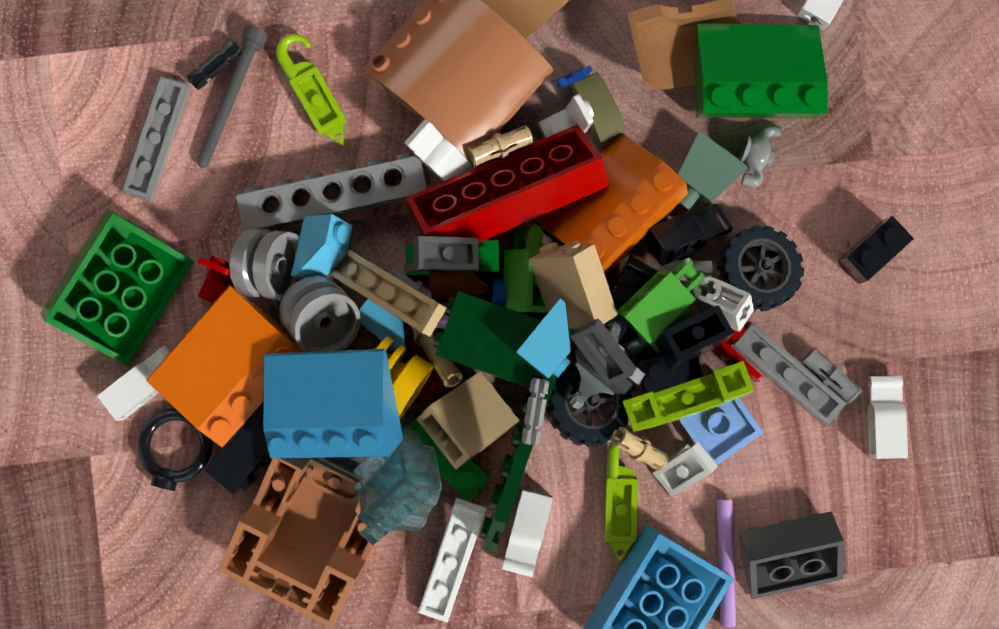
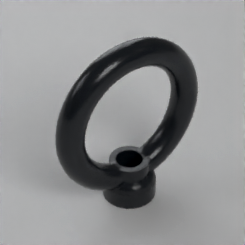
(164, 477)

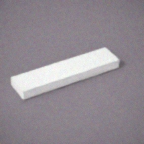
(452, 559)

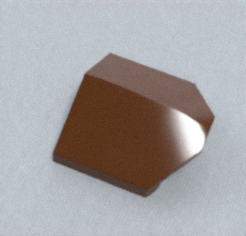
(448, 283)

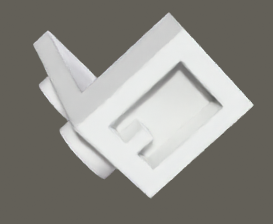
(576, 113)

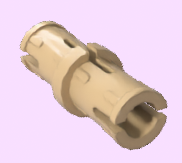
(500, 145)
(639, 449)

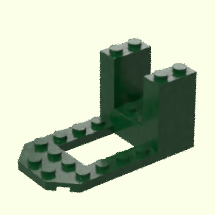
(487, 341)

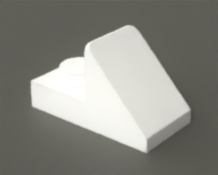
(685, 468)

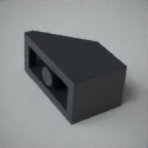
(660, 376)

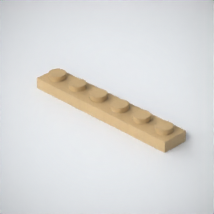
(389, 292)

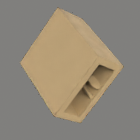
(577, 278)
(467, 419)

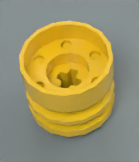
(406, 378)

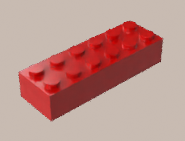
(511, 188)

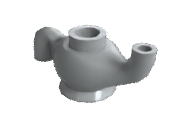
(757, 154)

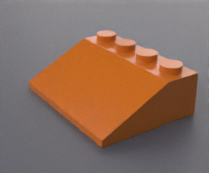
(620, 215)
(219, 365)

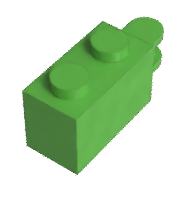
(520, 283)
(661, 301)

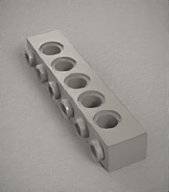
(253, 200)

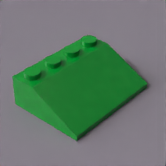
(760, 71)
(116, 287)

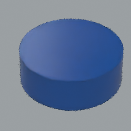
(496, 292)

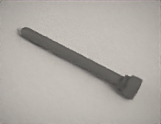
(252, 41)

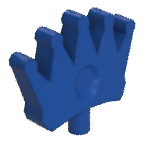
(572, 77)

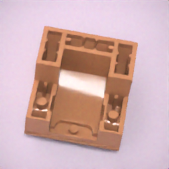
(459, 69)
(302, 538)

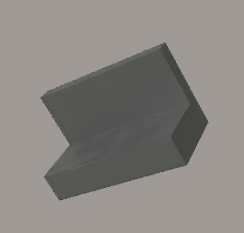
(444, 254)

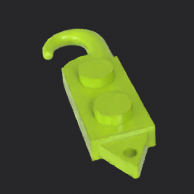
(312, 91)
(620, 504)

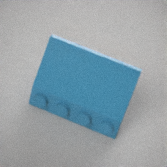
(330, 404)
(660, 588)

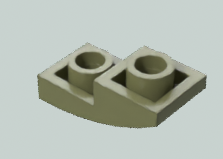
(606, 113)

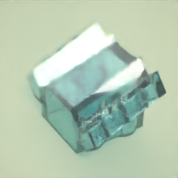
(399, 488)

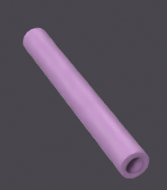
(726, 559)

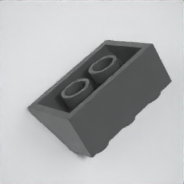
(792, 554)

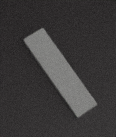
(156, 138)
(788, 374)

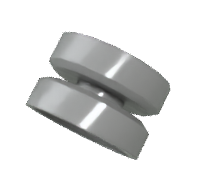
(263, 263)
(319, 315)

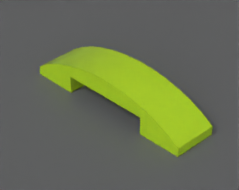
(688, 398)

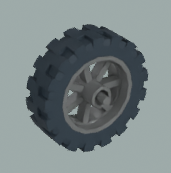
(783, 254)
(570, 426)

